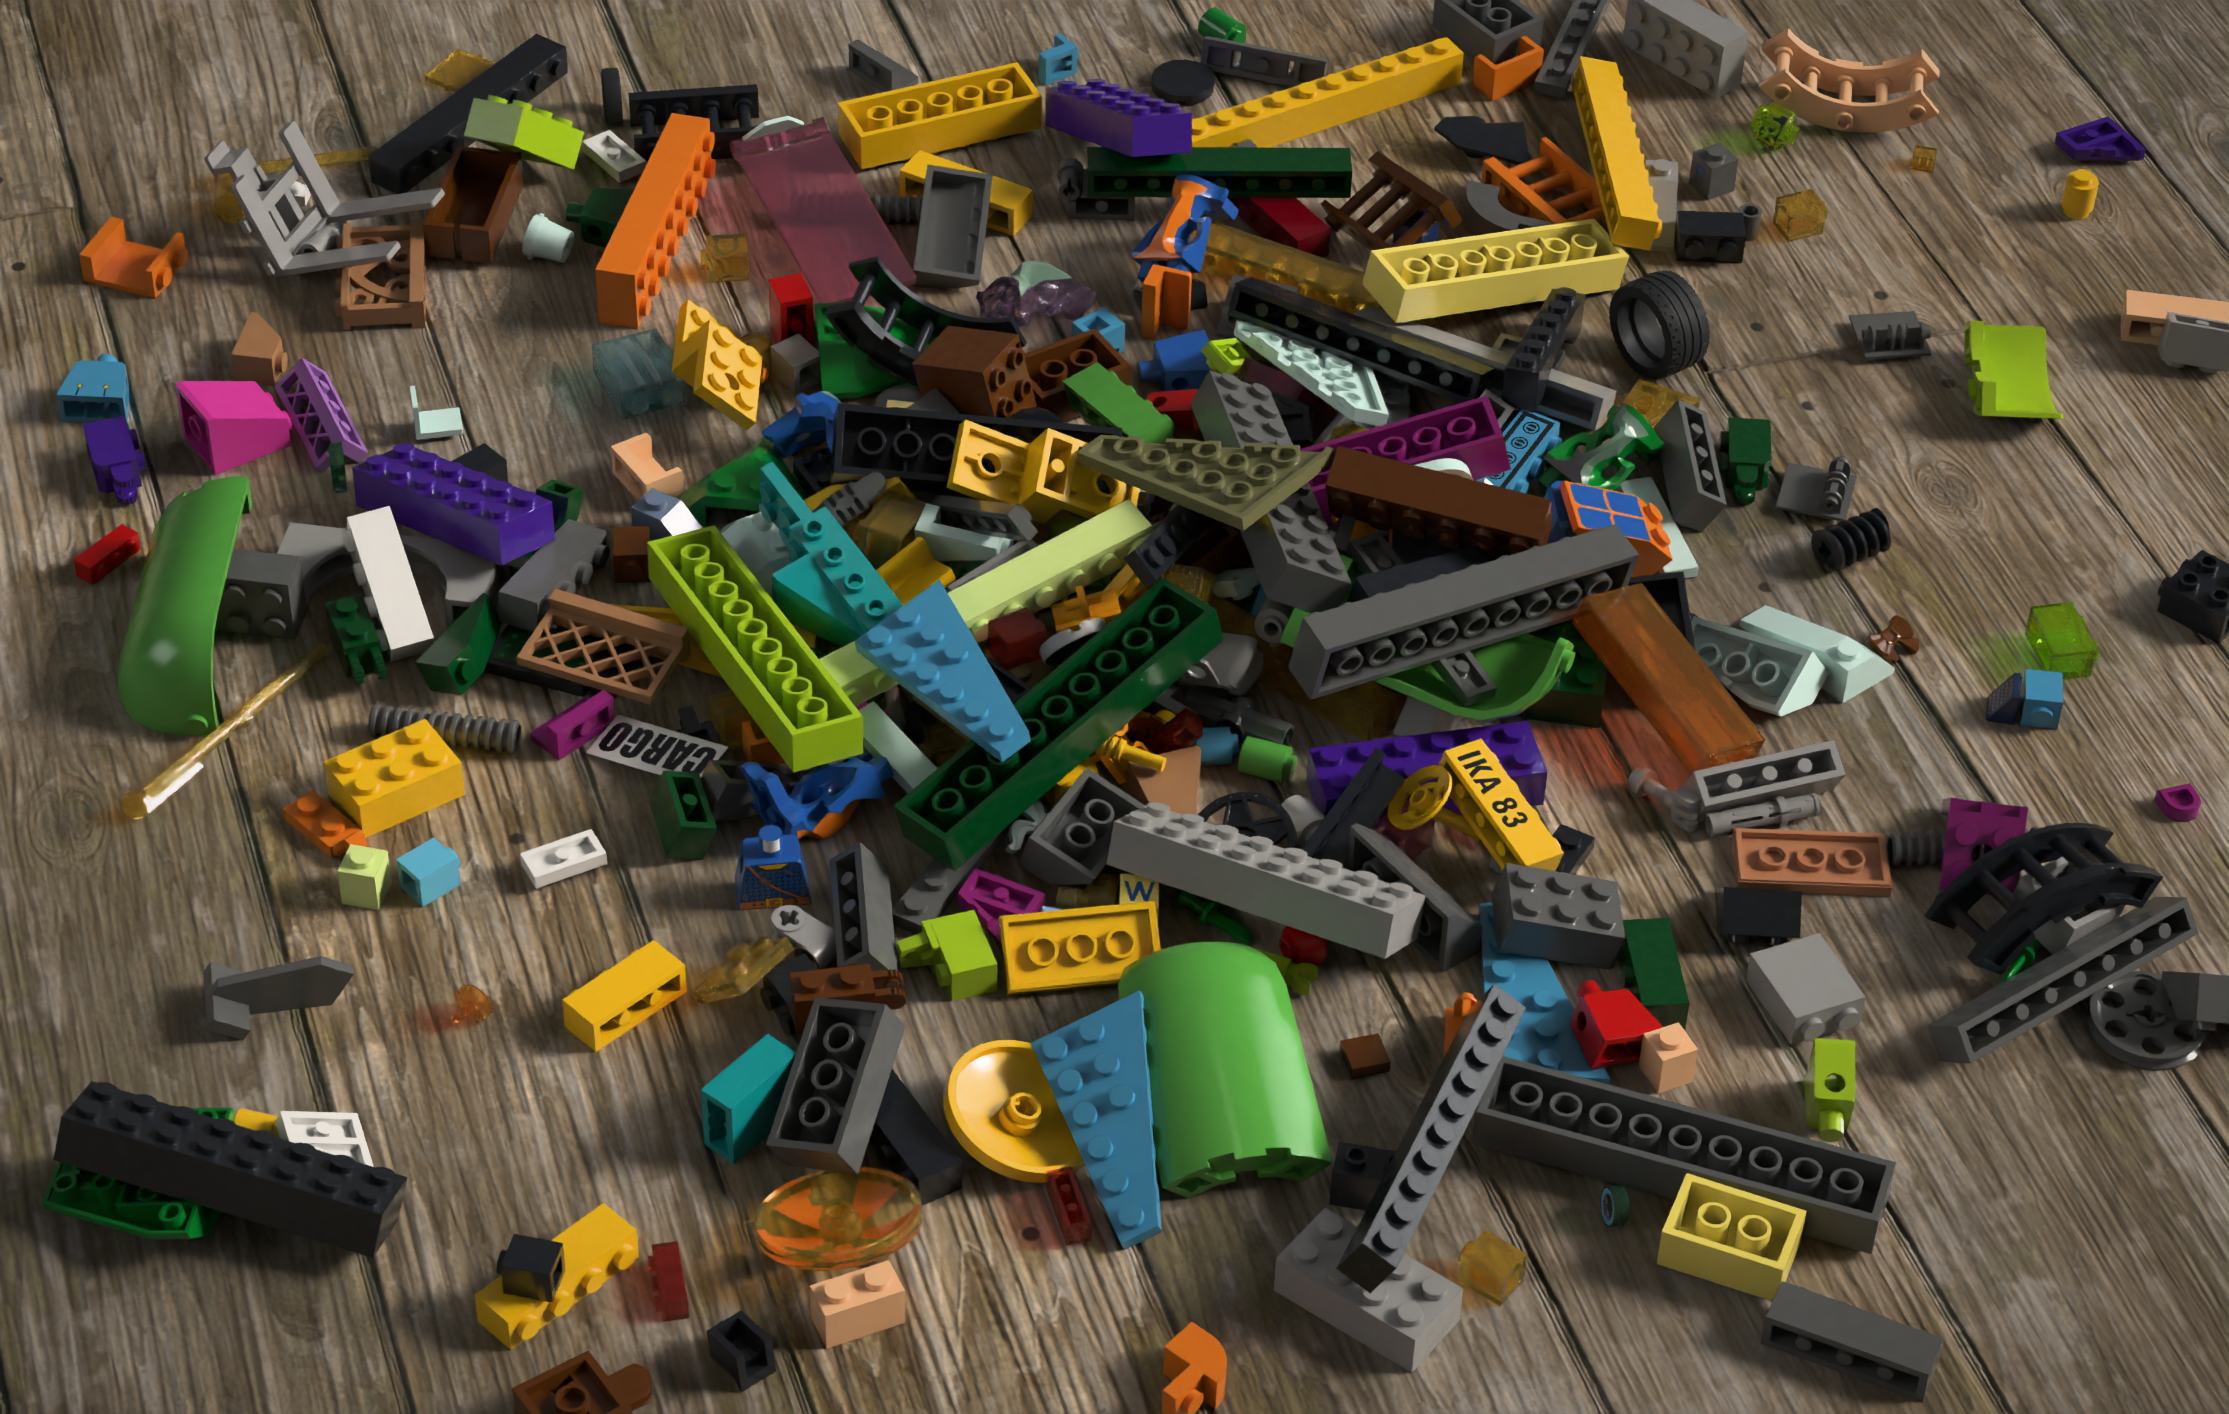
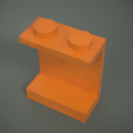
(129, 265)

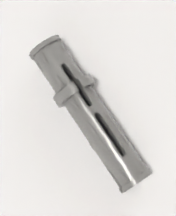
(1776, 811)

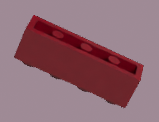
(1286, 223)

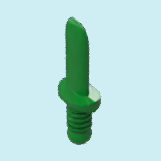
(1211, 914)
(2022, 960)

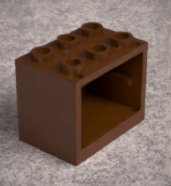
(977, 372)

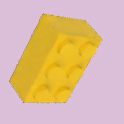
(394, 778)

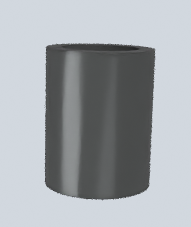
(1752, 219)

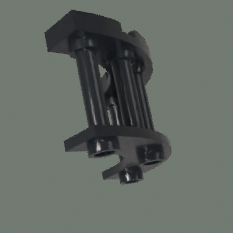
(899, 302)
(2056, 899)

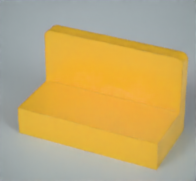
(914, 571)

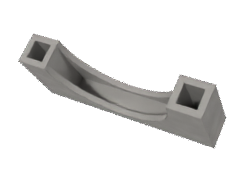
(453, 570)

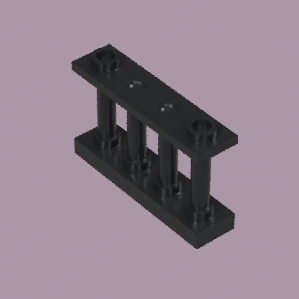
(712, 102)

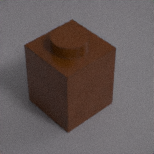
(631, 553)

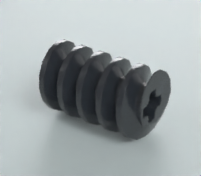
(1852, 539)

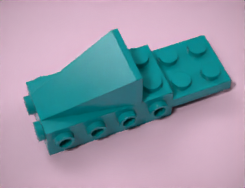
(828, 579)

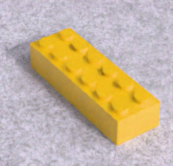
(939, 115)

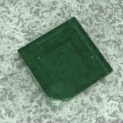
(337, 467)

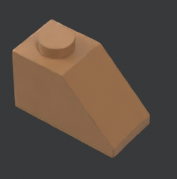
(258, 353)

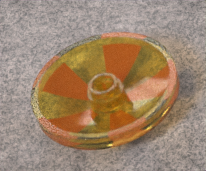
(839, 1219)

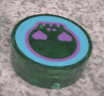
(1614, 1206)

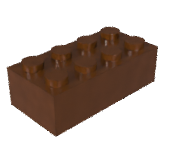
(477, 204)

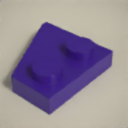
(2099, 141)

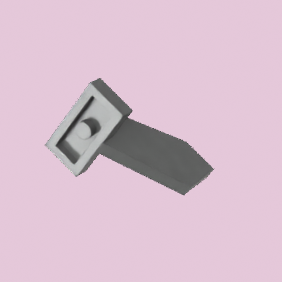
(295, 985)

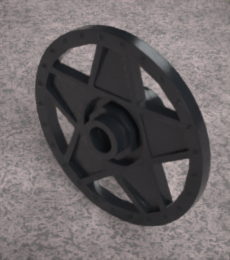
(1240, 816)

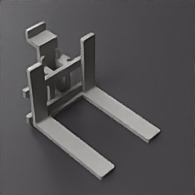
(280, 221)

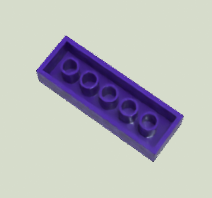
(1118, 118)
(454, 503)
(1334, 766)

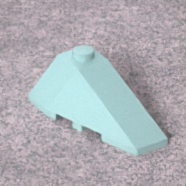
(1849, 663)
(1759, 669)

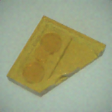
(1655, 400)

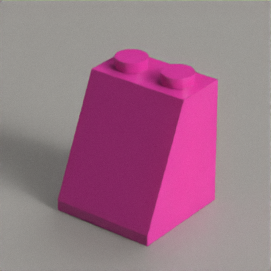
(231, 422)

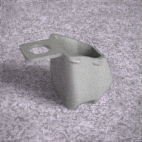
(1228, 668)

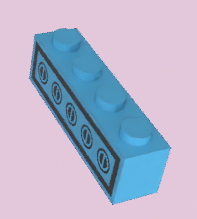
(1526, 444)

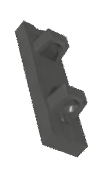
(1261, 62)

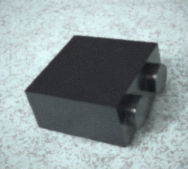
(2198, 596)

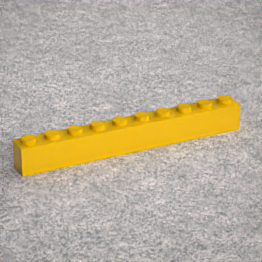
(1334, 98)
(1615, 154)

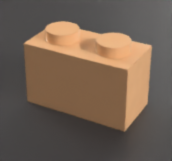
(857, 1304)

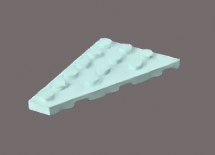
(1335, 380)

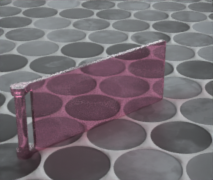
(819, 208)

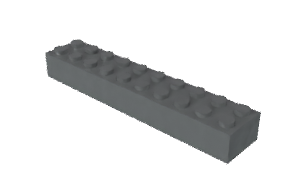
(1291, 541)
(1458, 611)
(1657, 1141)

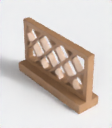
(616, 628)

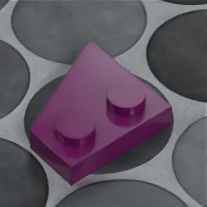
(996, 897)

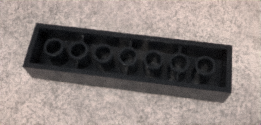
(922, 443)
(230, 1168)

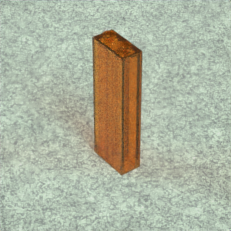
(1667, 679)

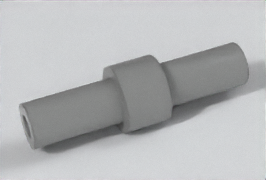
(893, 707)

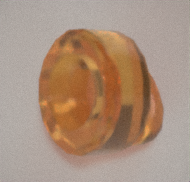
(472, 1003)

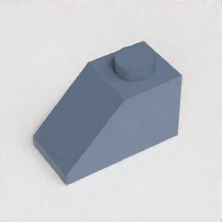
(663, 515)

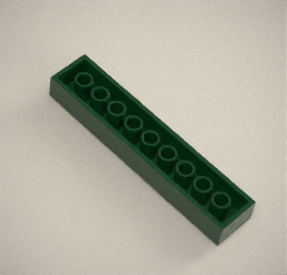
(1066, 719)

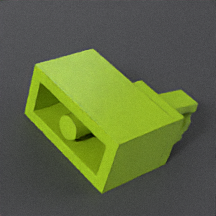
(955, 953)

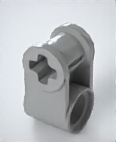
(805, 935)

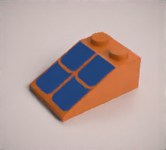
(1640, 523)

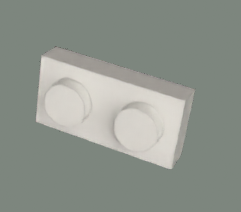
(614, 156)
(563, 858)

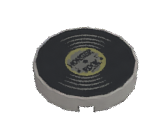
(1068, 641)

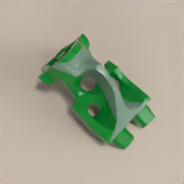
(1627, 434)

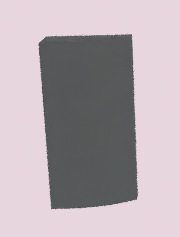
(951, 228)

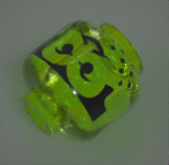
(1775, 126)

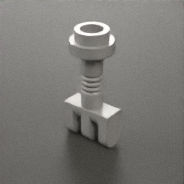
(1681, 801)

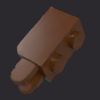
(844, 983)

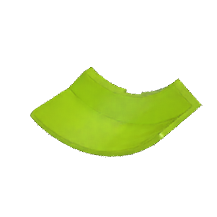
(2008, 371)

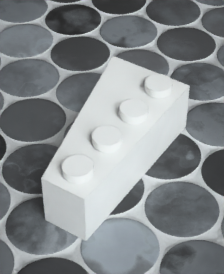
(387, 583)

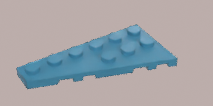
(940, 663)
(1106, 1099)

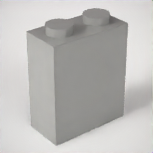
(1805, 989)

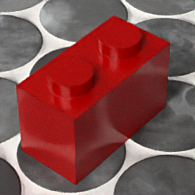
(791, 308)

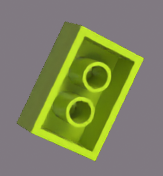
(524, 131)

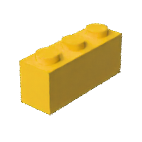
(624, 995)

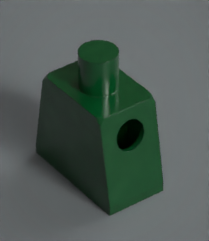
(599, 214)

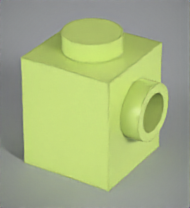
(364, 877)

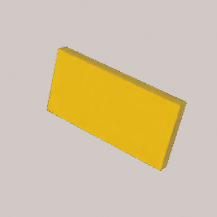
(1075, 946)

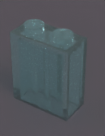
(638, 374)

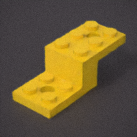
(717, 364)
(1035, 475)

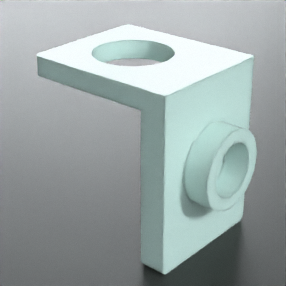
(435, 422)

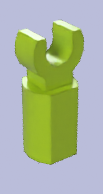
(1295, 974)

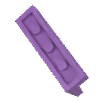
(324, 406)

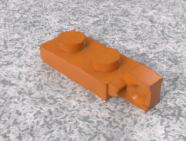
(323, 824)

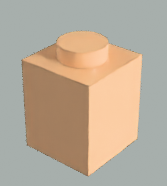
(1668, 1057)

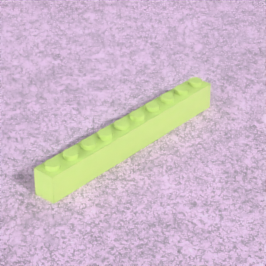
(1026, 581)

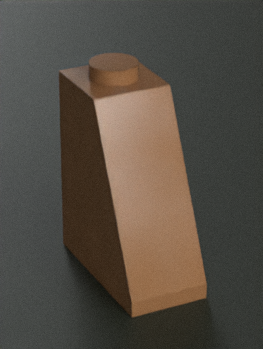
(1174, 786)

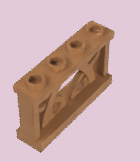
(392, 307)

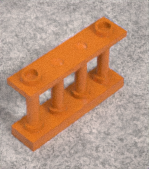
(1525, 198)

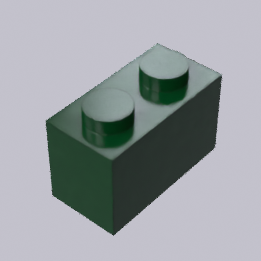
(682, 815)

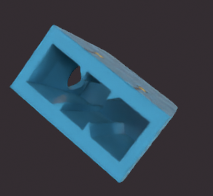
(94, 391)

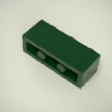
(1653, 969)

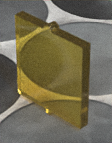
(458, 70)

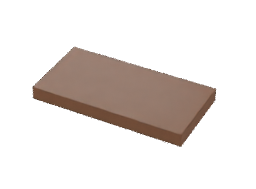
(1812, 861)

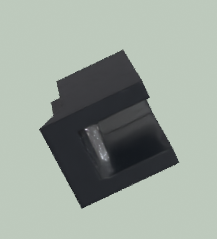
(742, 1349)

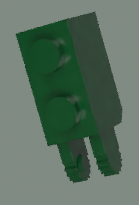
(1746, 457)
(354, 638)

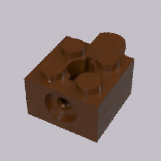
(584, 1388)

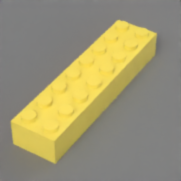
(1493, 270)

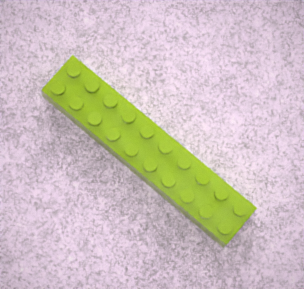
(755, 649)

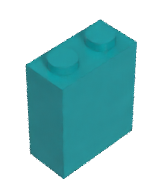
(745, 1098)

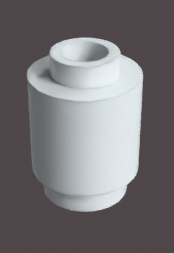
(1304, 816)

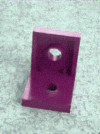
(1975, 824)

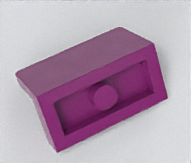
(575, 725)

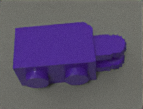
(114, 458)

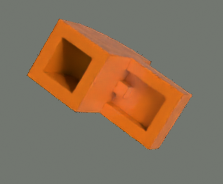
(1197, 1369)

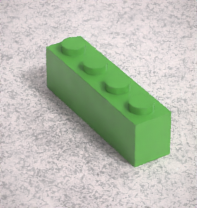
(1108, 402)

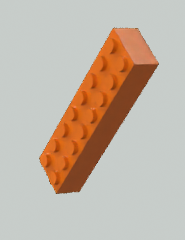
(654, 221)

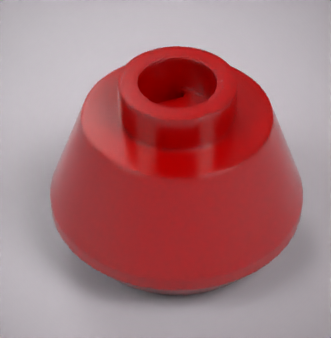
(1303, 946)

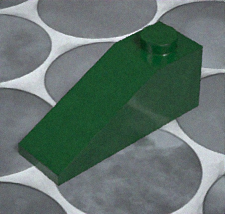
(462, 649)

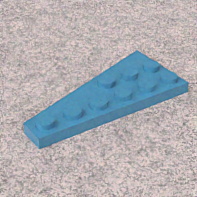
(1544, 1029)

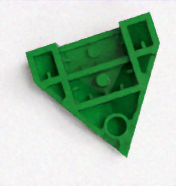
(736, 483)

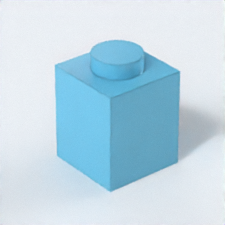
(428, 871)

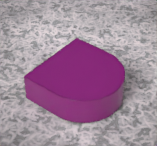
(2179, 802)

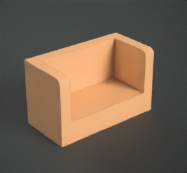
(640, 471)

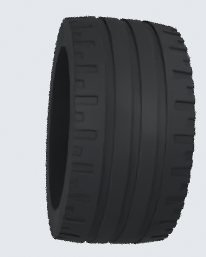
(1681, 318)

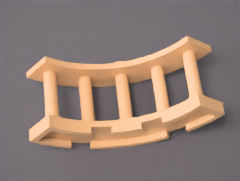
(1801, 62)

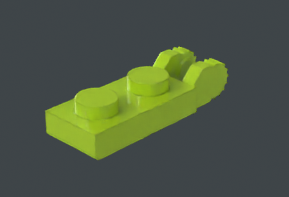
(1228, 355)

